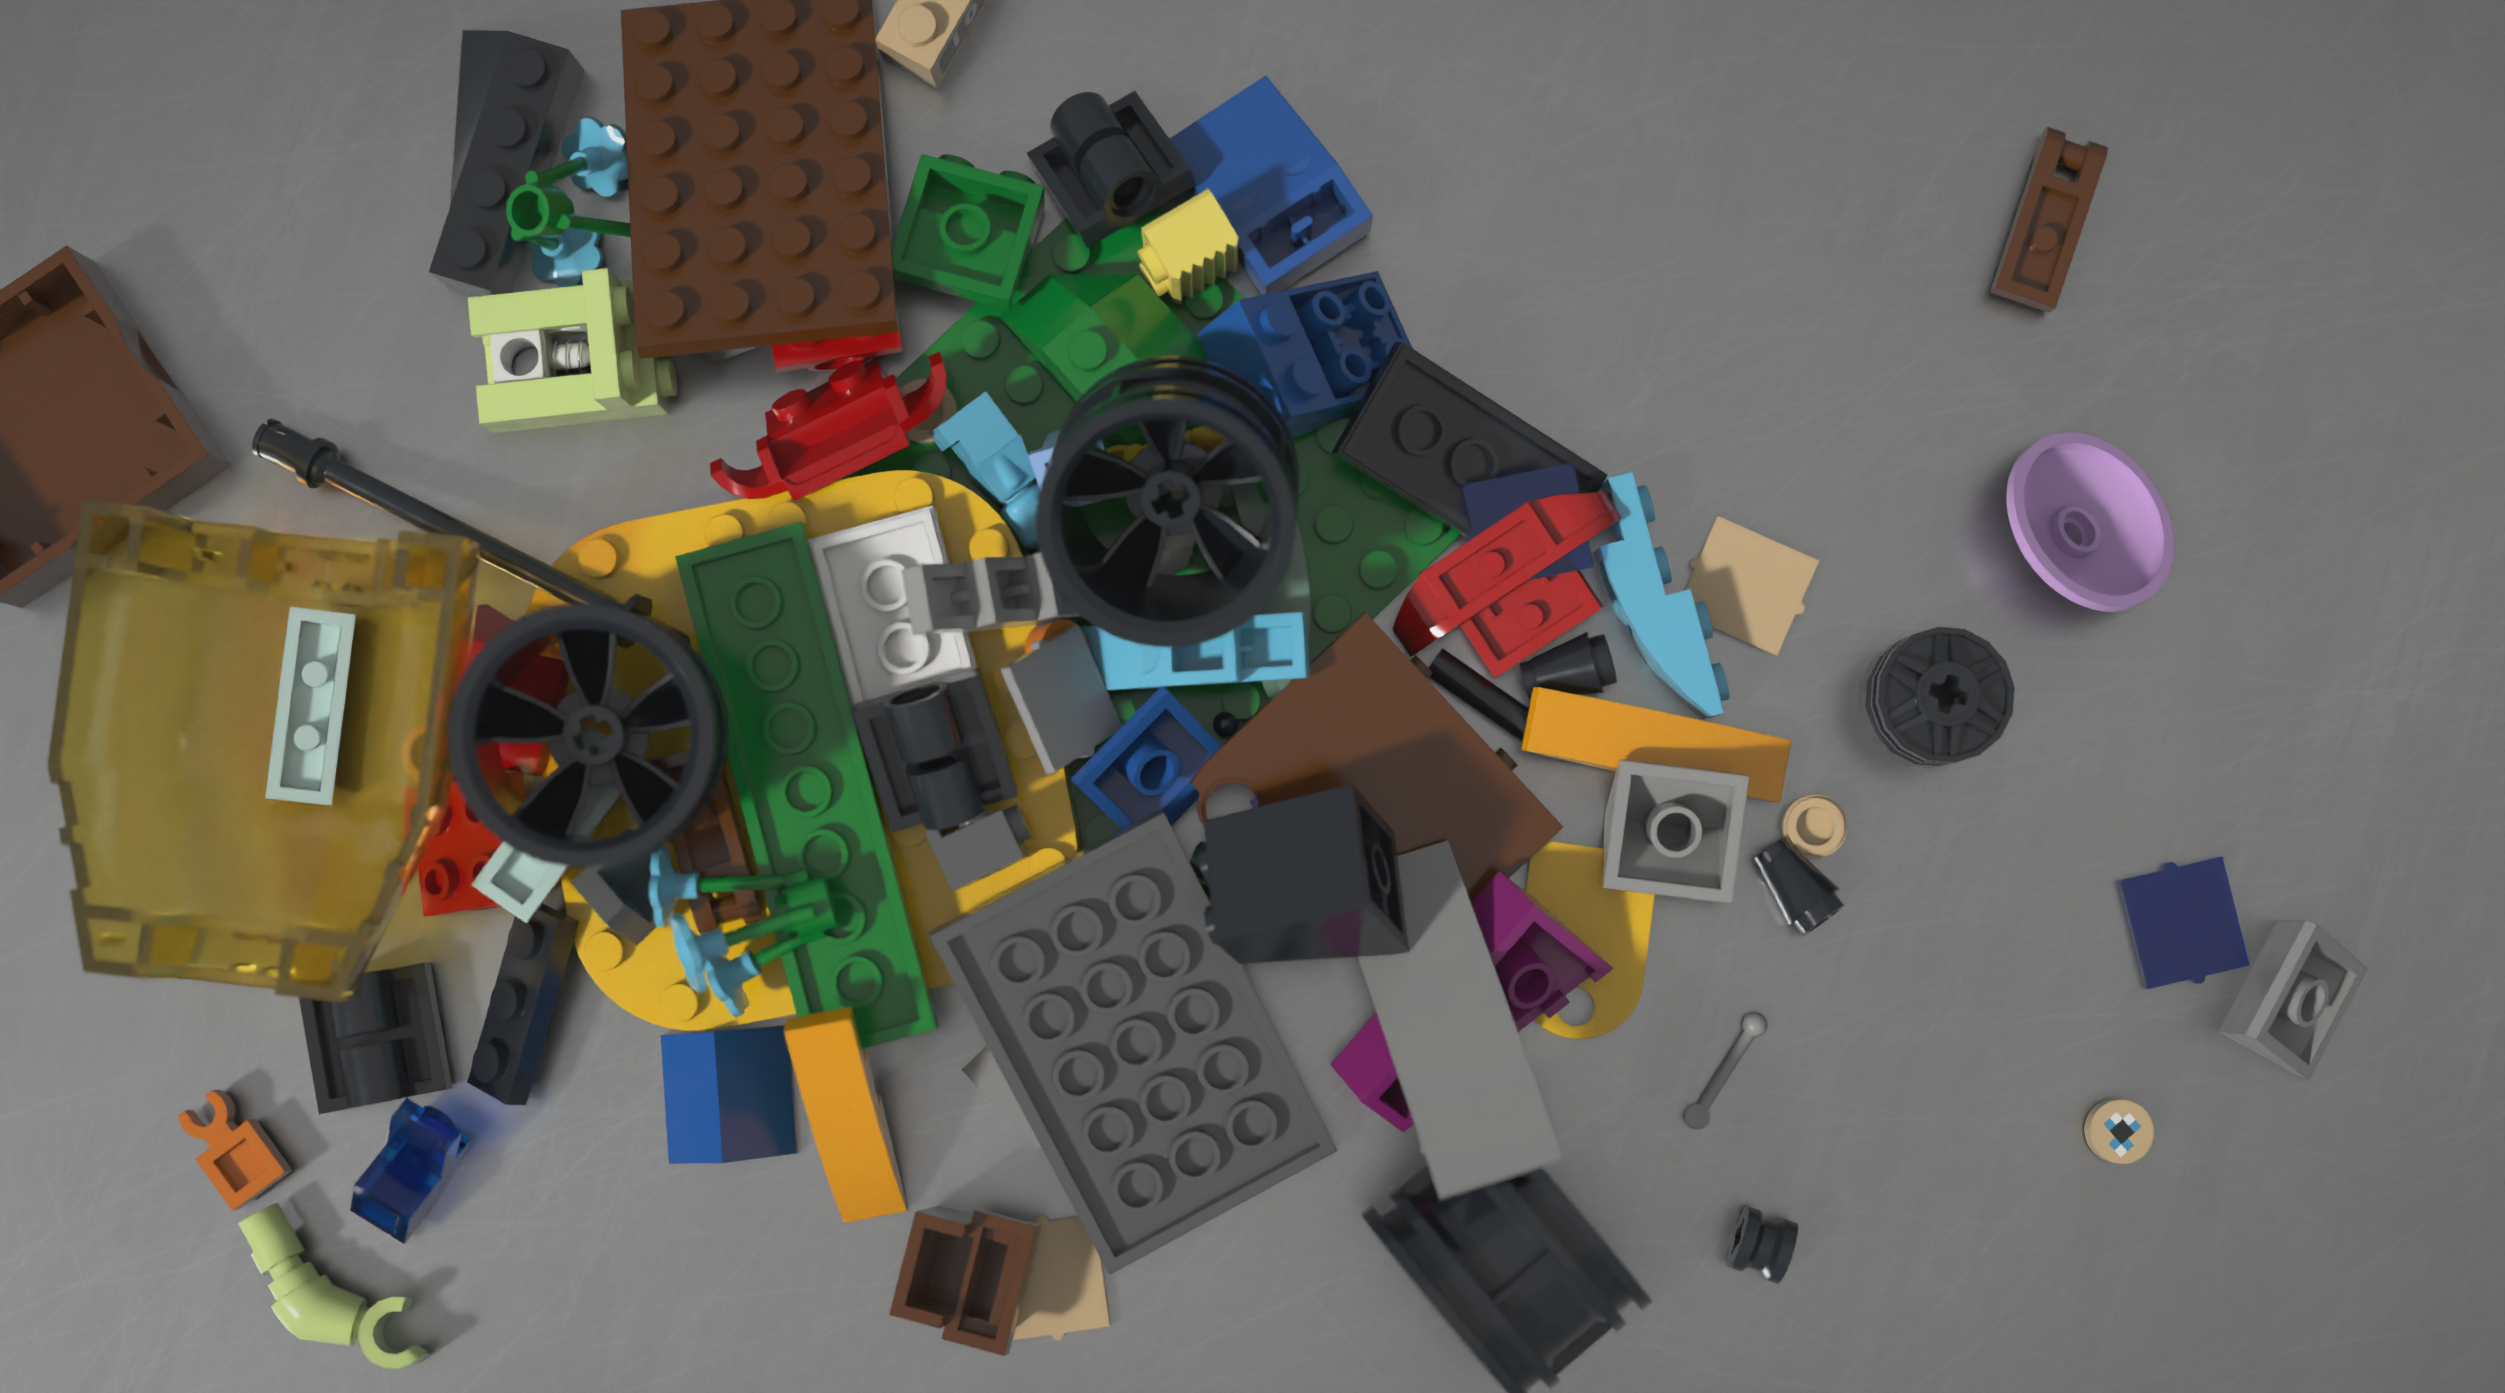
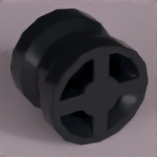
(1762, 1244)

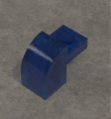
(410, 1170)

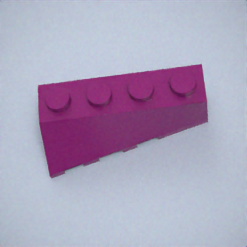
(1536, 966)

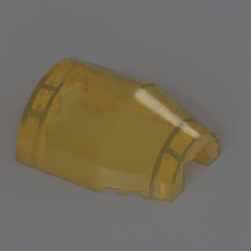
(173, 735)

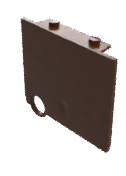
(1392, 735)

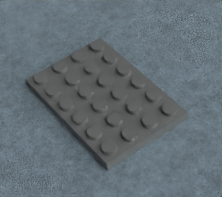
(1132, 1042)

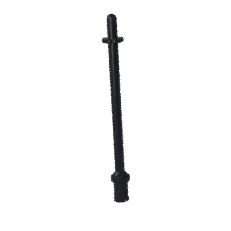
(318, 463)

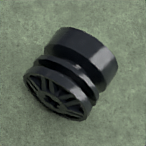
(1905, 718)

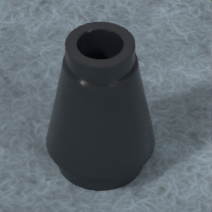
(1572, 667)
(1798, 887)

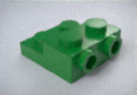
(967, 230)

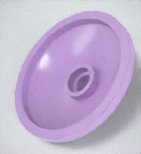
(2090, 521)

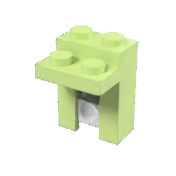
(618, 381)

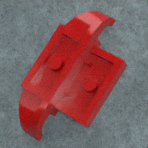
(833, 430)
(1511, 613)

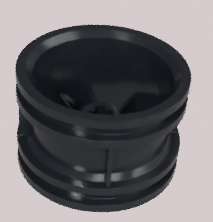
(1121, 584)
(494, 713)
(1509, 1271)

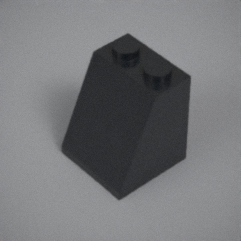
(1304, 880)

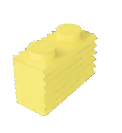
(1188, 248)

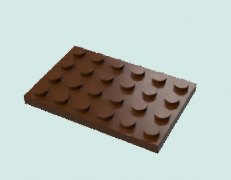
(756, 175)

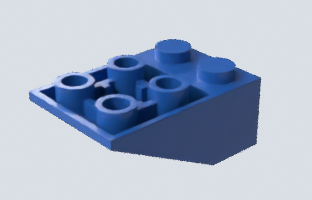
(1273, 185)
(1309, 346)

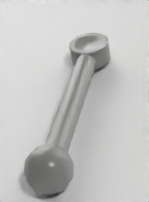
(1697, 1114)

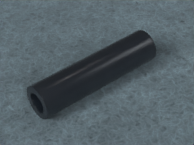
(1480, 693)

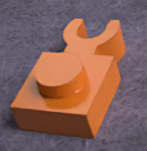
(240, 1158)

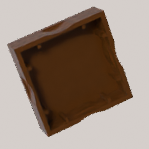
(82, 420)

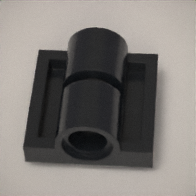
(1108, 164)
(936, 752)
(379, 1042)

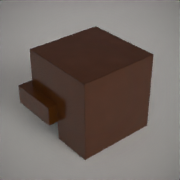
(966, 1275)

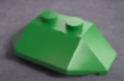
(1094, 326)

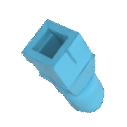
(995, 463)

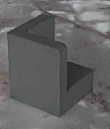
(621, 895)

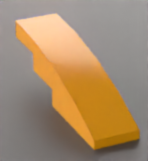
(1605, 731)
(845, 1114)

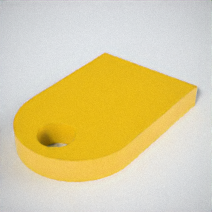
(1608, 920)

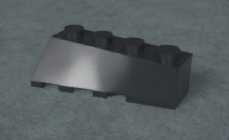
(507, 123)

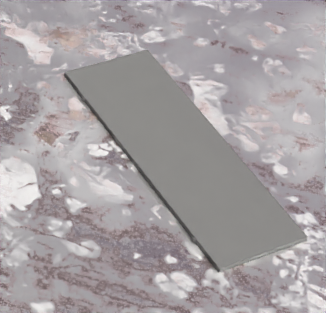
(1456, 1037)

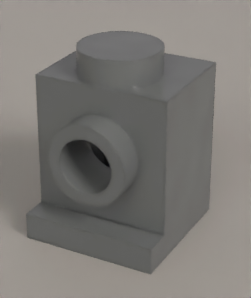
(981, 846)

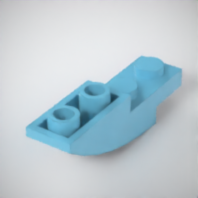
(1663, 628)
(1258, 650)

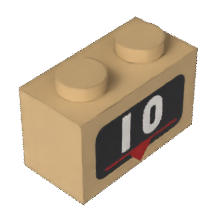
(927, 35)

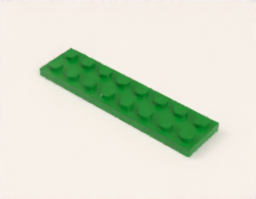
(807, 777)

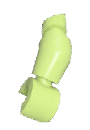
(312, 1304)

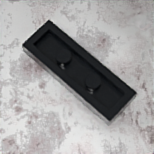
(522, 1005)

